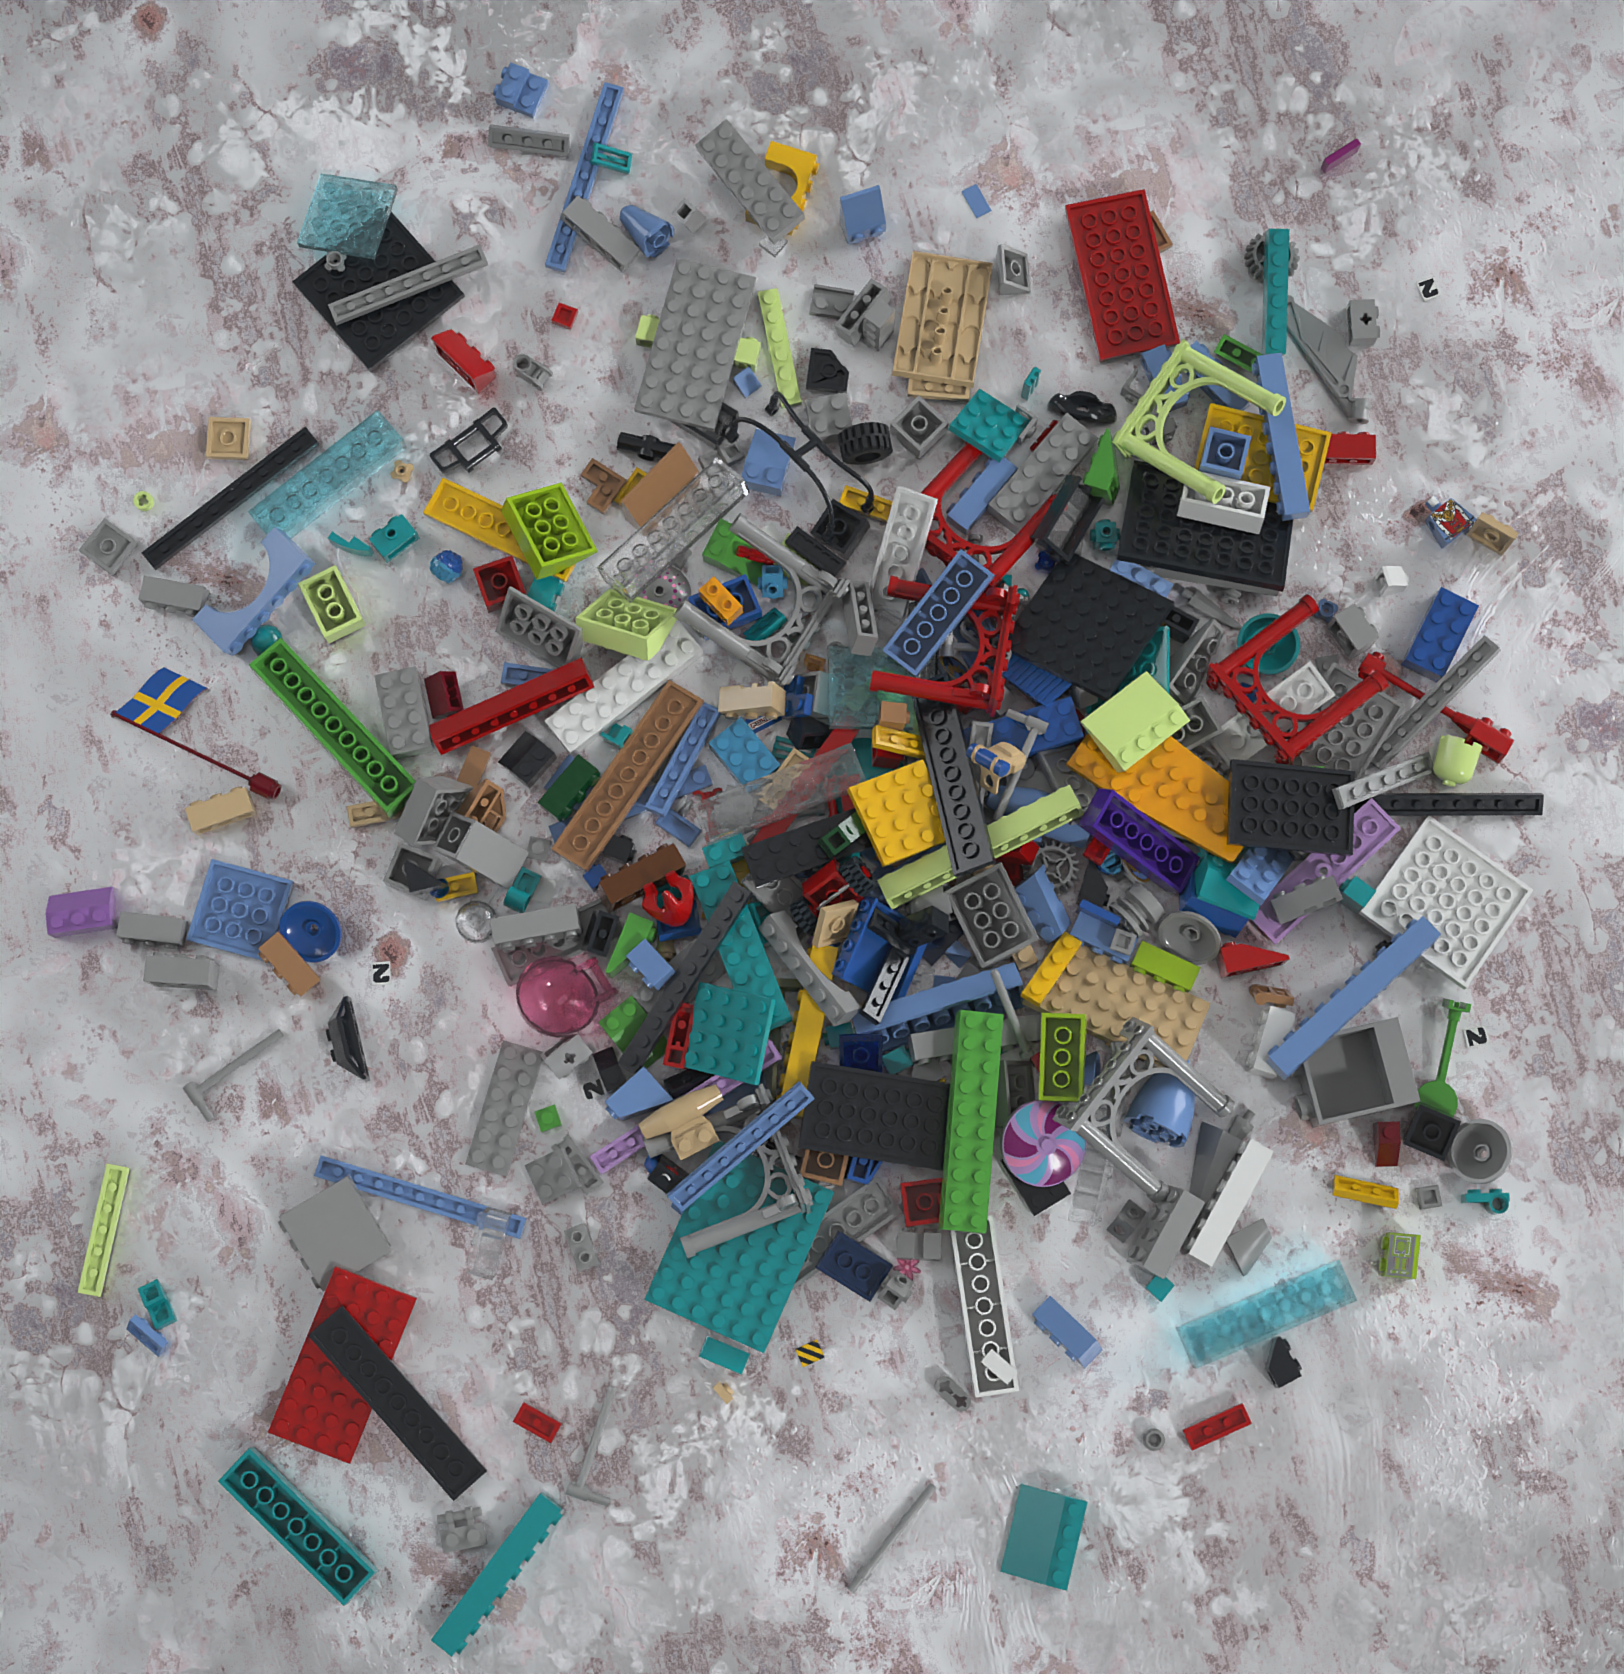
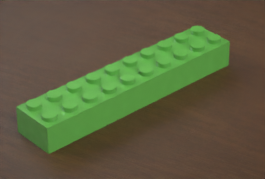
(334, 727)
(971, 1122)

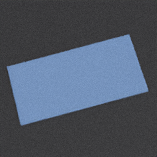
(976, 200)

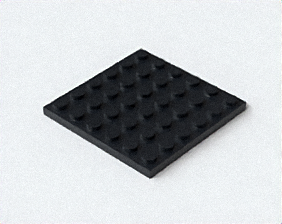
(389, 328)
(1088, 625)

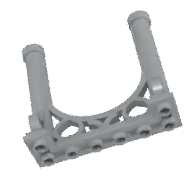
(794, 566)
(1081, 1118)
(755, 1218)

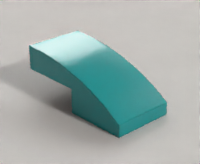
(355, 546)
(157, 1304)
(724, 1355)

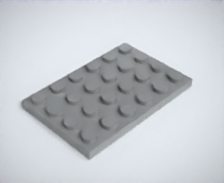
(1358, 736)

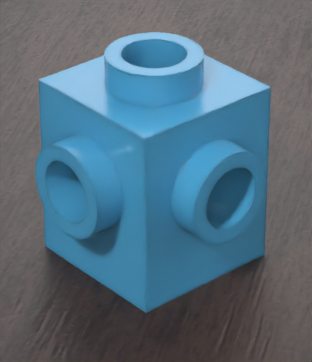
(772, 581)

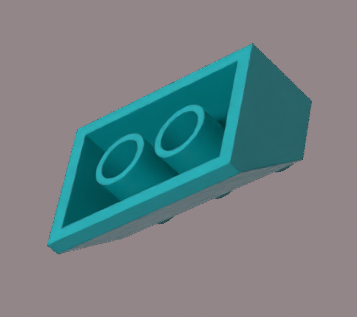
(1216, 890)

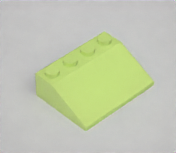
(627, 627)
(1134, 722)

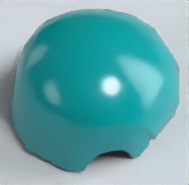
(264, 638)

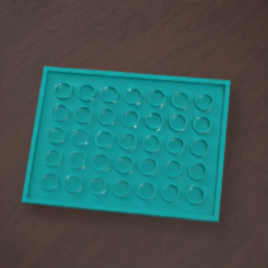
(745, 1280)

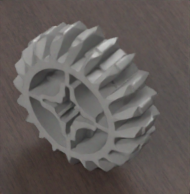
(1258, 266)
(1056, 876)

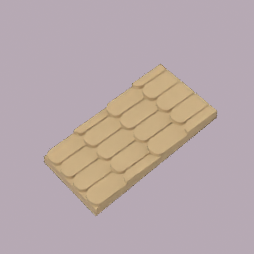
(942, 319)

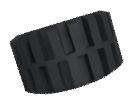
(865, 443)

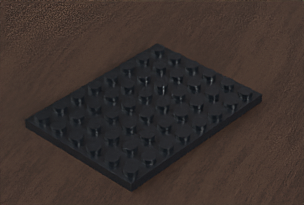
(1163, 540)

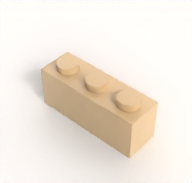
(220, 810)

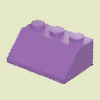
(81, 912)

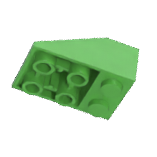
(1103, 473)

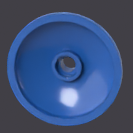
(311, 943)

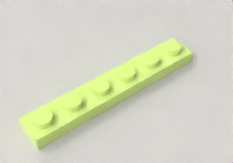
(779, 346)
(103, 1230)

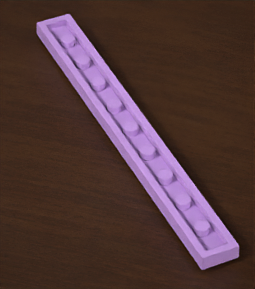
(632, 1140)

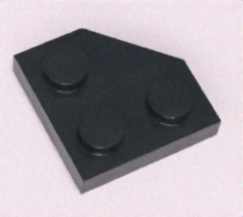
(826, 372)

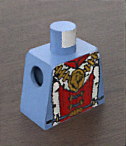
(1447, 520)

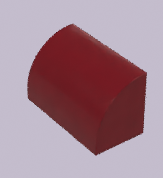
(443, 694)

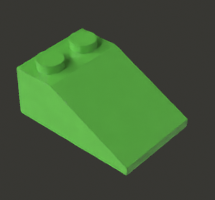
(722, 554)
(633, 933)
(624, 1023)

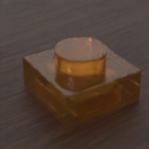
(814, 663)

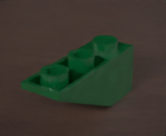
(842, 835)

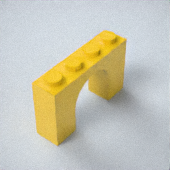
(796, 164)

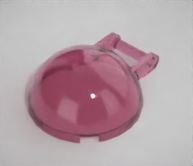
(560, 996)

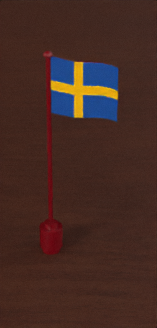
(162, 703)

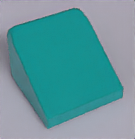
(1159, 1287)

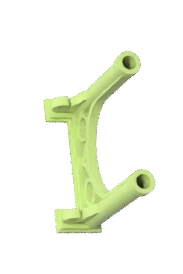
(1185, 360)

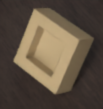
(724, 1391)

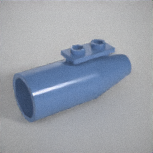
(1023, 796)

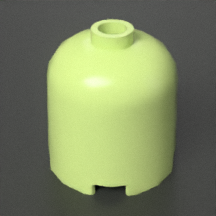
(1455, 760)

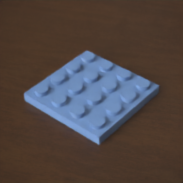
(238, 909)

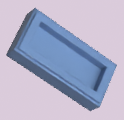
(679, 827)

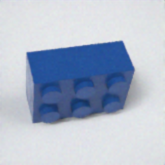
(743, 593)

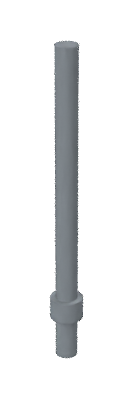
(864, 1572)

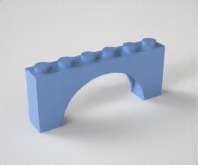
(286, 569)

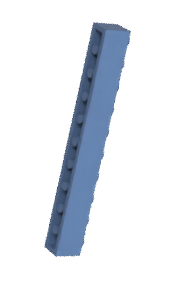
(1353, 997)

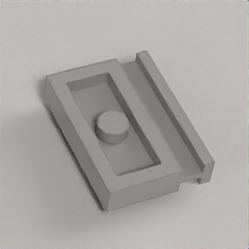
(830, 301)

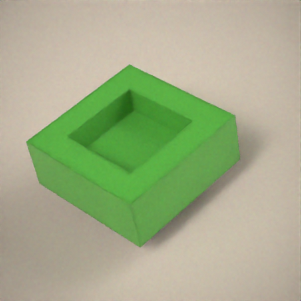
(548, 1118)

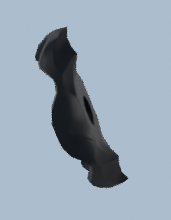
(1097, 410)

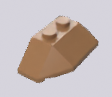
(485, 805)

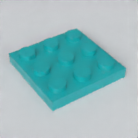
(989, 425)

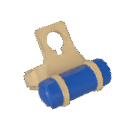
(996, 761)

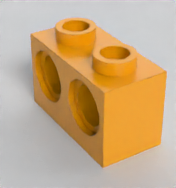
(720, 601)

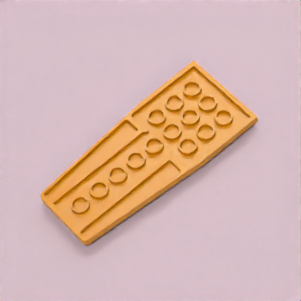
(1169, 789)

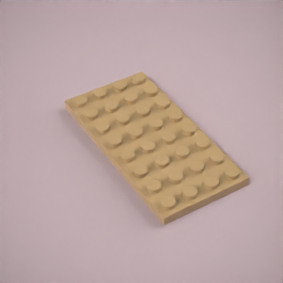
(1115, 993)

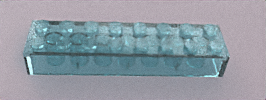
(329, 477)
(1266, 1314)

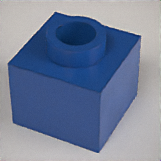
(593, 876)

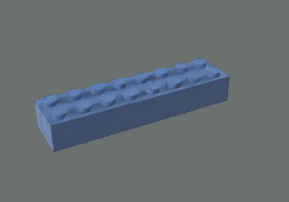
(938, 1006)

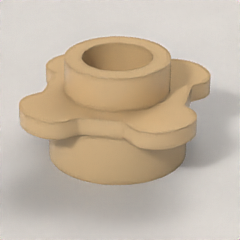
(405, 476)

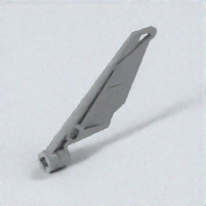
(1330, 358)

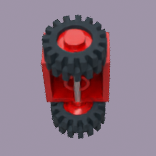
(831, 886)

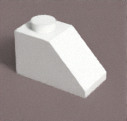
(1391, 580)

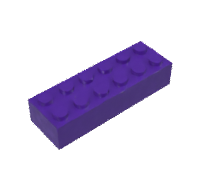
(1139, 840)

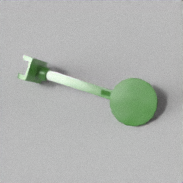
(1437, 1092)

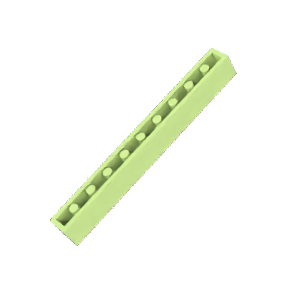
(1005, 835)

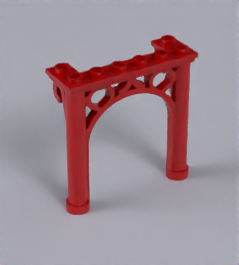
(1011, 550)
(1220, 680)
(980, 695)

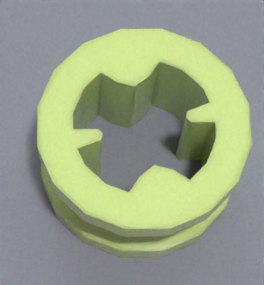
(142, 494)

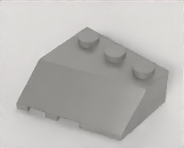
(429, 809)

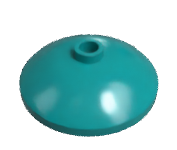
(1281, 654)

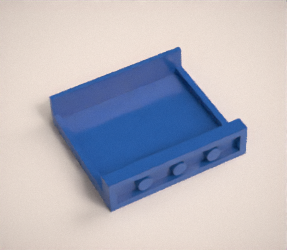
(865, 951)

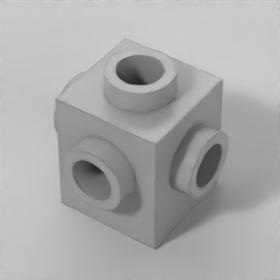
(895, 1289)

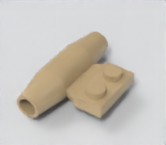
(685, 1121)

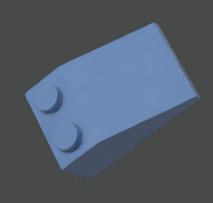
(862, 215)
(766, 463)

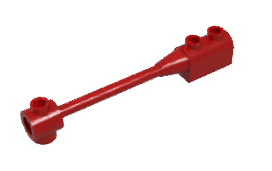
(1494, 742)

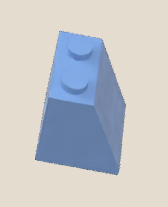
(637, 1097)

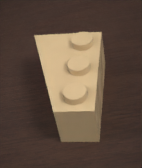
(752, 701)

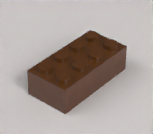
(628, 883)

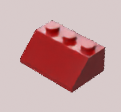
(464, 359)

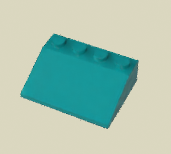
(1044, 1536)

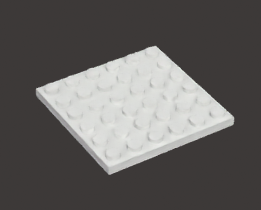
(1456, 891)

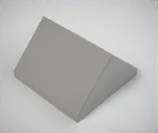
(1012, 271)

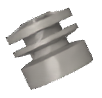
(1140, 907)

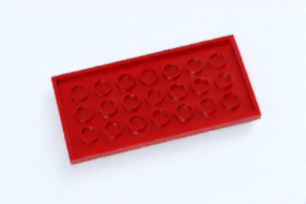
(1122, 275)
(319, 1402)

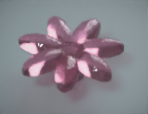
(904, 1271)

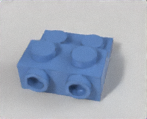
(520, 90)

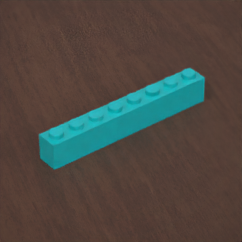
(496, 1575)

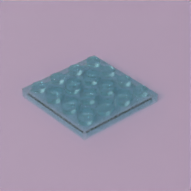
(347, 216)
(849, 684)

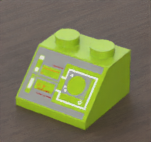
(1400, 1255)

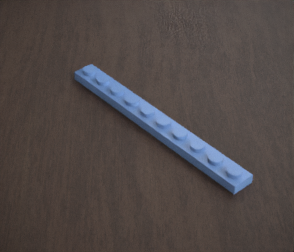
(585, 173)
(410, 1193)

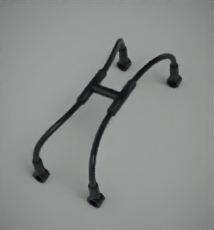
(796, 456)

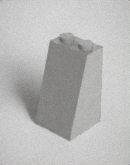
(480, 850)

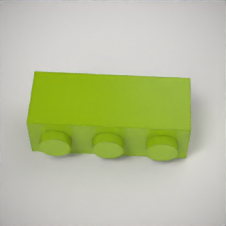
(1164, 967)

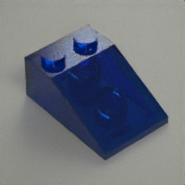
(861, 1051)

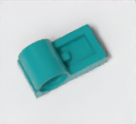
(522, 890)
(1476, 1196)

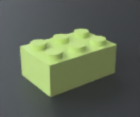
(332, 604)

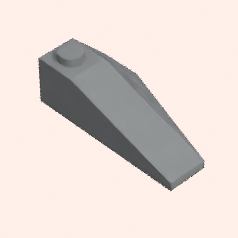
(1192, 661)

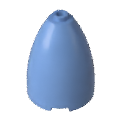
(1162, 1110)

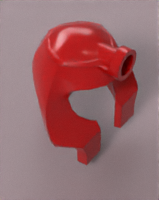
(675, 910)

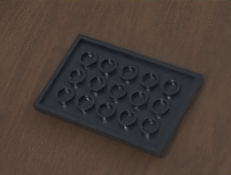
(1288, 808)

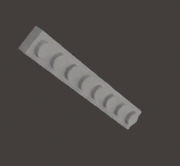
(408, 284)
(1435, 700)

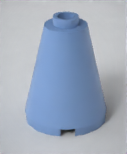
(647, 230)

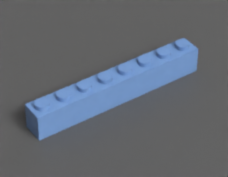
(1282, 441)

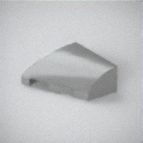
(1249, 1244)

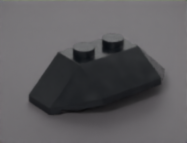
(346, 1040)

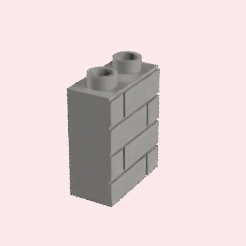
(1356, 1075)

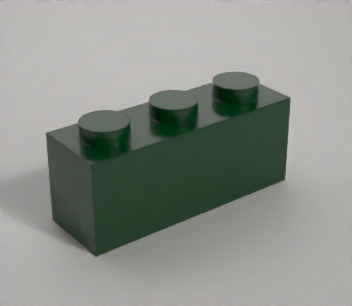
(569, 788)

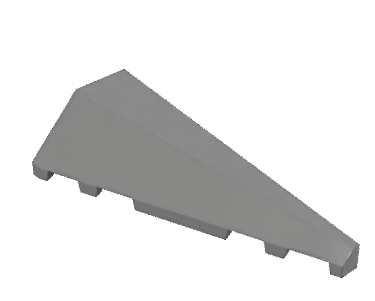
(1212, 1158)

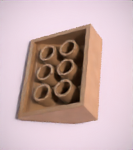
(659, 486)

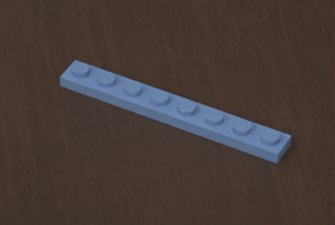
(696, 780)
(740, 1146)

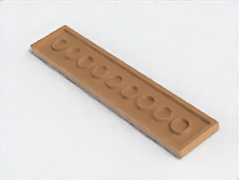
(627, 776)

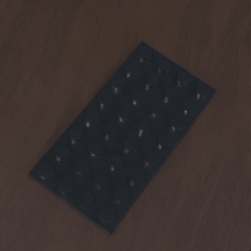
(875, 1116)

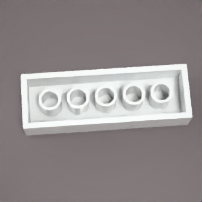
(1228, 1203)

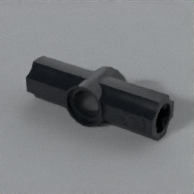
(645, 446)

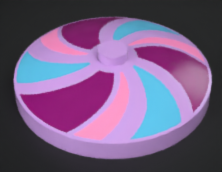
(1038, 1147)

